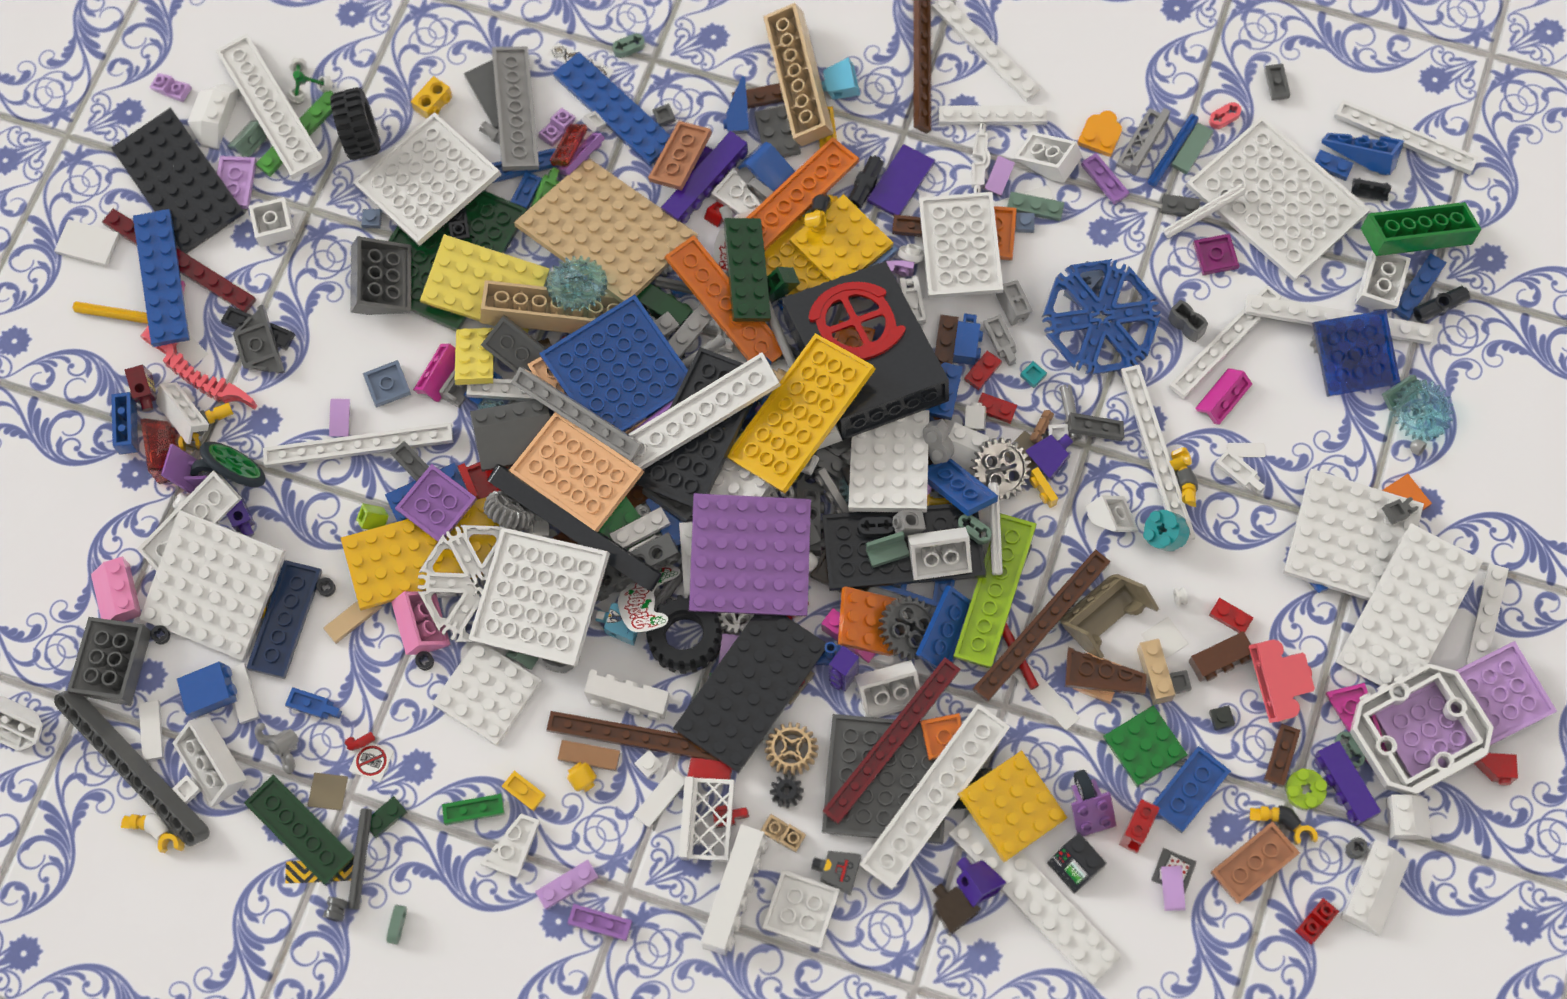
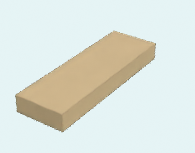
(348, 621)

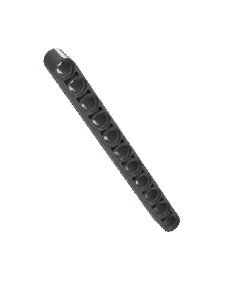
(132, 768)

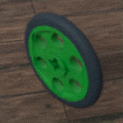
(232, 464)

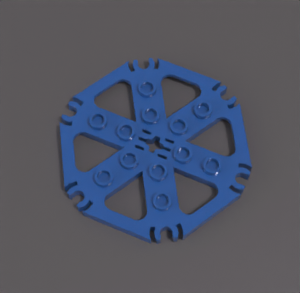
(1117, 314)

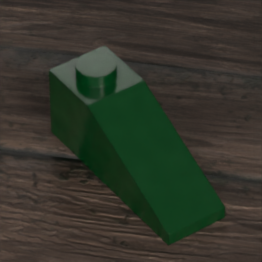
(781, 282)

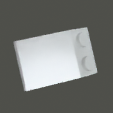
(1049, 156)

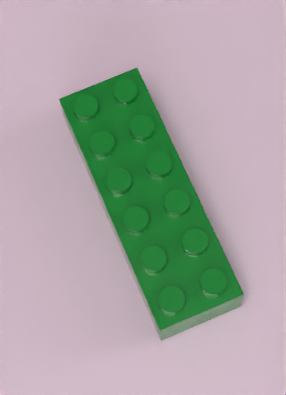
(1420, 229)

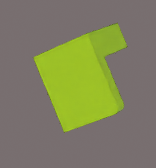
(371, 516)

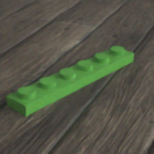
(310, 120)

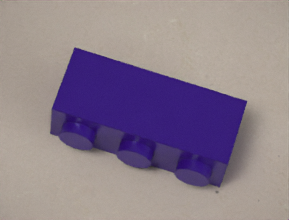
(843, 669)

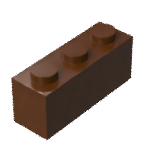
(1221, 657)

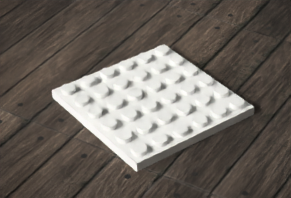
(427, 178)
(1344, 535)
(212, 585)
(539, 596)

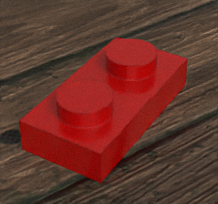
(983, 370)
(998, 408)
(1231, 616)

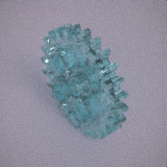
(576, 283)
(1409, 399)

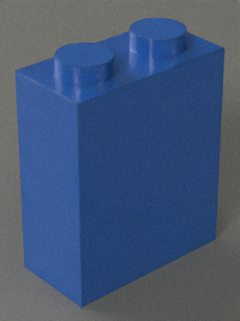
(207, 689)

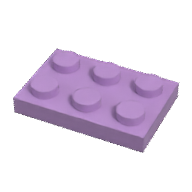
(238, 177)

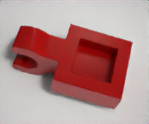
(740, 813)

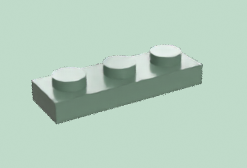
(1040, 206)

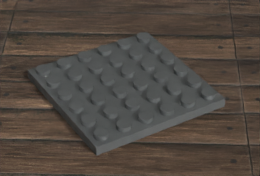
(849, 744)

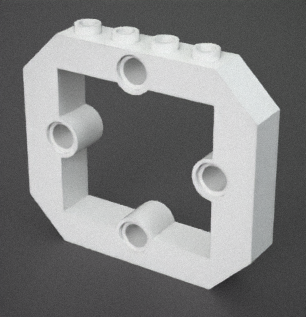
(1456, 693)

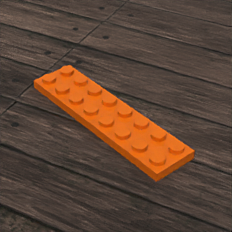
(797, 192)
(712, 290)

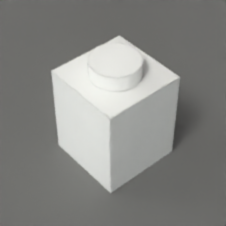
(975, 416)

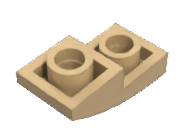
(783, 833)

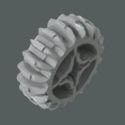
(507, 511)

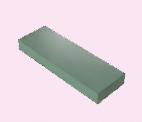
(1192, 148)

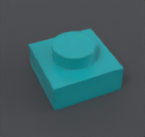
(1033, 374)

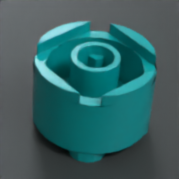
(1166, 530)

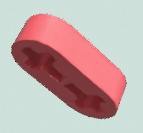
(1225, 117)

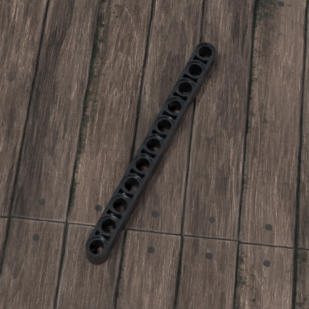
(565, 522)

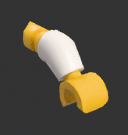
(156, 827)

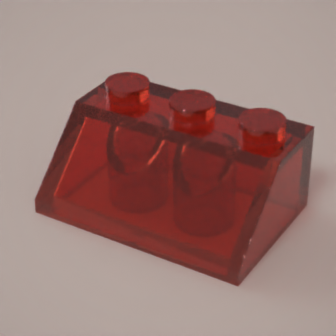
(157, 439)

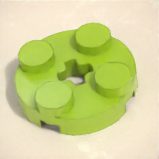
(1308, 800)

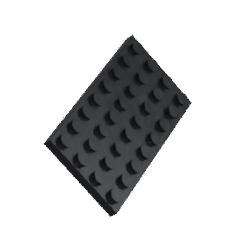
(178, 178)
(697, 463)
(849, 562)
(750, 688)

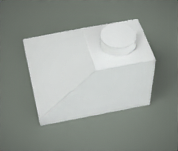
(1111, 514)

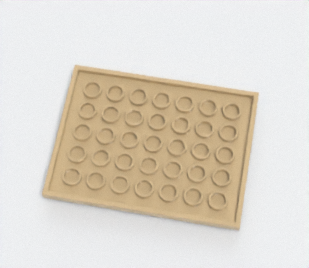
(610, 223)

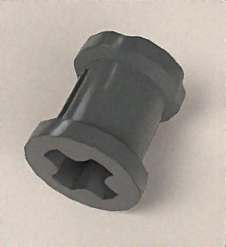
(1356, 842)

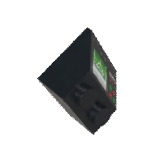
(1076, 863)

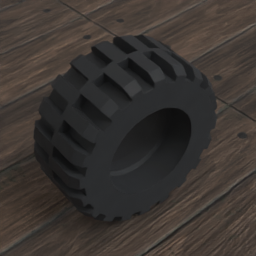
(355, 123)
(689, 658)

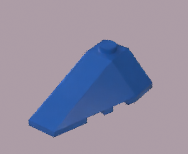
(1374, 154)

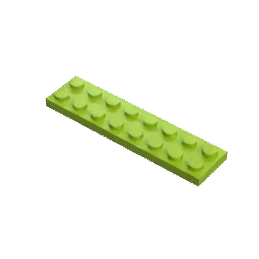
(995, 595)

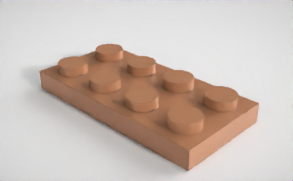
(680, 155)
(1254, 862)

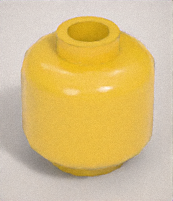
(581, 777)

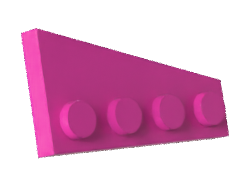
(1345, 702)

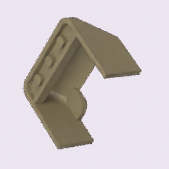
(1103, 608)

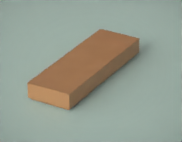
(593, 755)

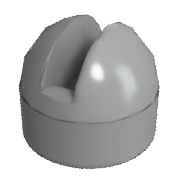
(1418, 446)

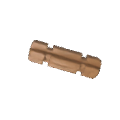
(1041, 426)

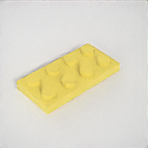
(472, 360)

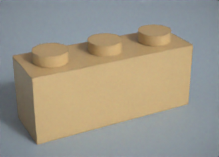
(1157, 672)

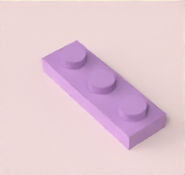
(566, 884)

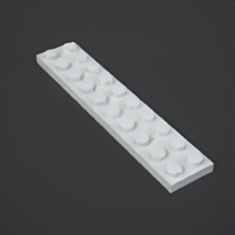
(270, 106)
(704, 410)
(934, 796)
(1042, 904)

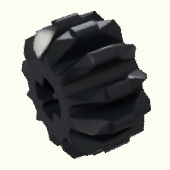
(779, 789)

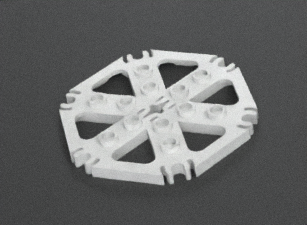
(457, 582)

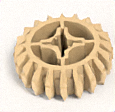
(782, 736)

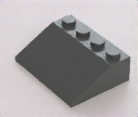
(380, 277)
(506, 431)
(109, 660)

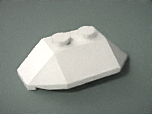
(212, 114)
(18, 725)

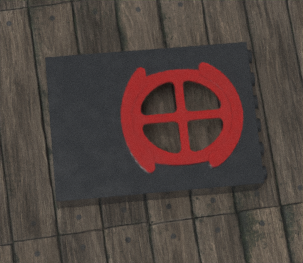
(907, 369)

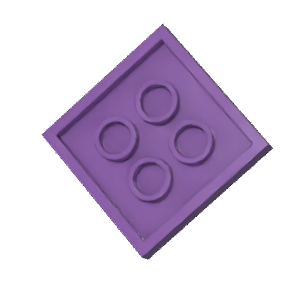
(436, 503)

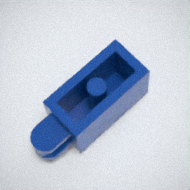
(967, 341)

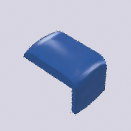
(768, 166)

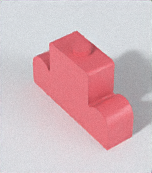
(1280, 678)

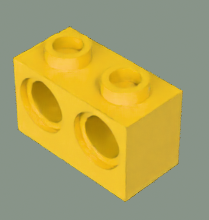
(428, 96)

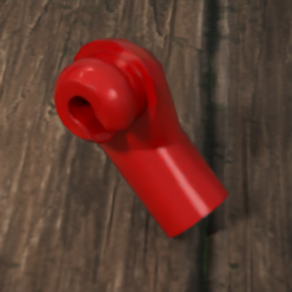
(353, 744)

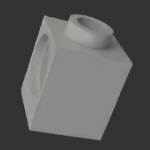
(909, 522)

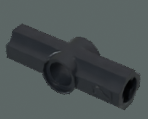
(866, 181)
(1433, 307)

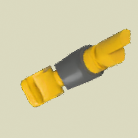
(219, 413)
(1186, 478)

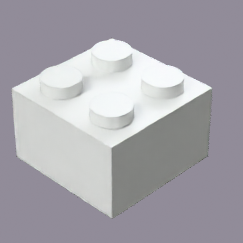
(272, 222)

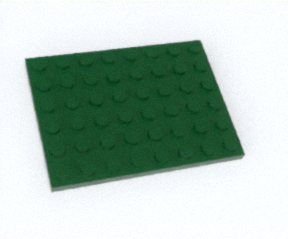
(490, 226)

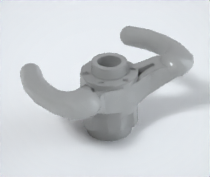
(279, 745)

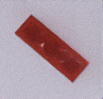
(568, 145)

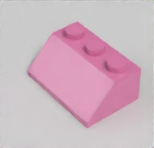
(116, 590)
(416, 624)

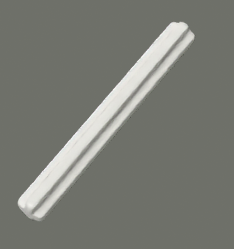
(1204, 211)
(994, 516)

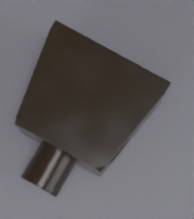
(953, 908)

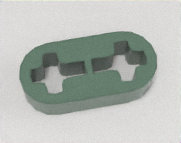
(628, 45)
(977, 525)
(1353, 747)
(396, 924)

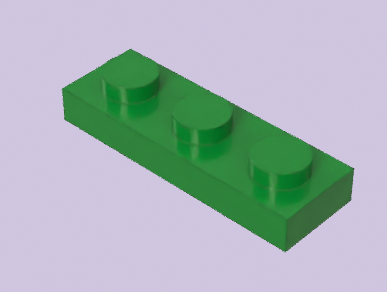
(473, 809)

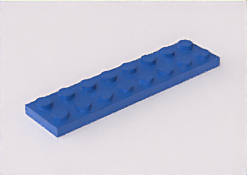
(613, 106)
(161, 278)

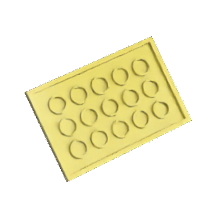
(461, 271)

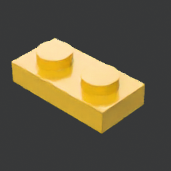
(1046, 492)
(523, 791)

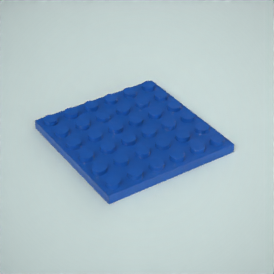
(618, 365)

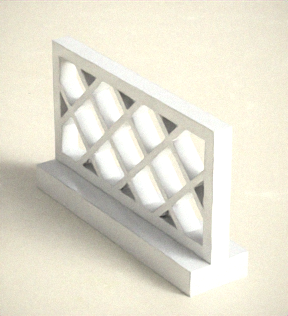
(689, 819)

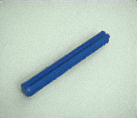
(1173, 150)

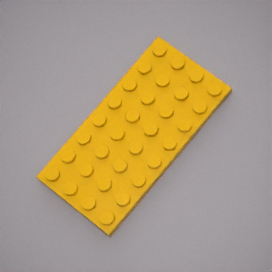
(800, 413)
(390, 556)

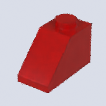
(1499, 767)

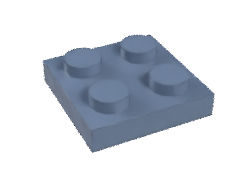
(386, 383)

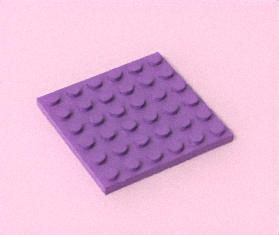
(750, 555)

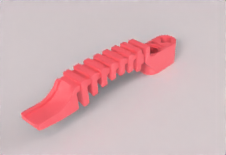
(219, 391)

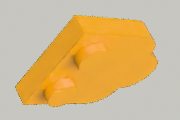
(1101, 133)

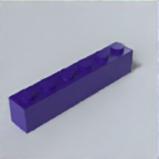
(706, 177)

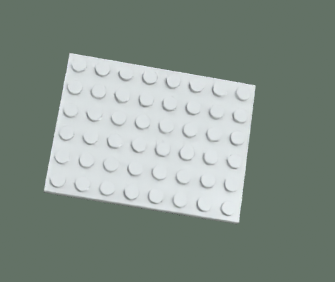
(1290, 202)

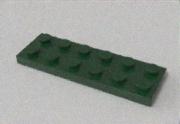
(747, 269)
(299, 830)

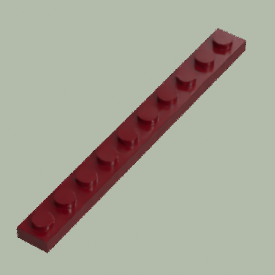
(188, 266)
(891, 741)

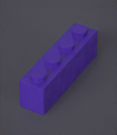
(1347, 783)

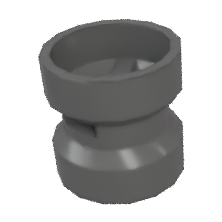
(335, 909)

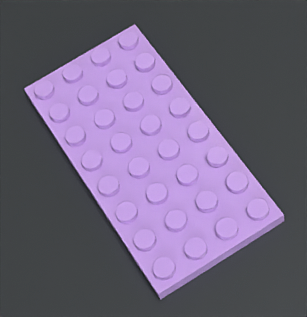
(1502, 687)

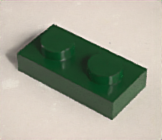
(386, 816)

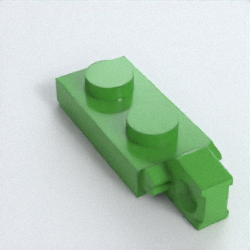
(546, 184)

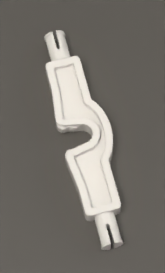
(981, 152)

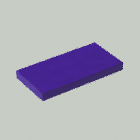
(900, 180)

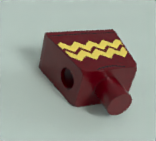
(141, 386)

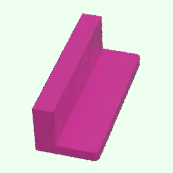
(437, 372)
(1224, 395)

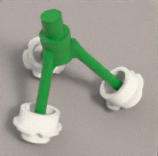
(296, 93)

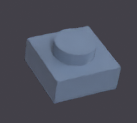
(371, 218)
(1025, 222)

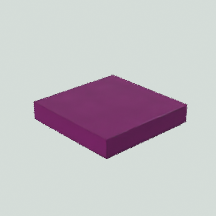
(1216, 254)

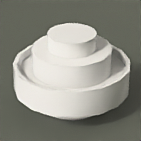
(911, 253)

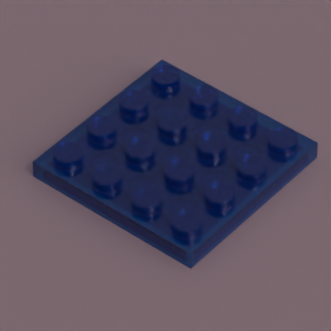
(1356, 353)

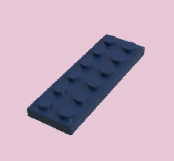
(284, 619)

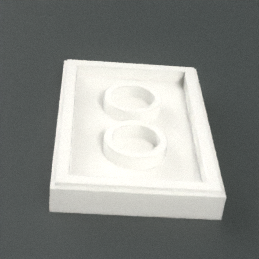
(87, 243)

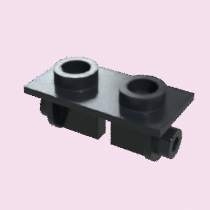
(1370, 189)

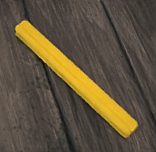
(111, 312)

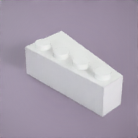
(626, 696)

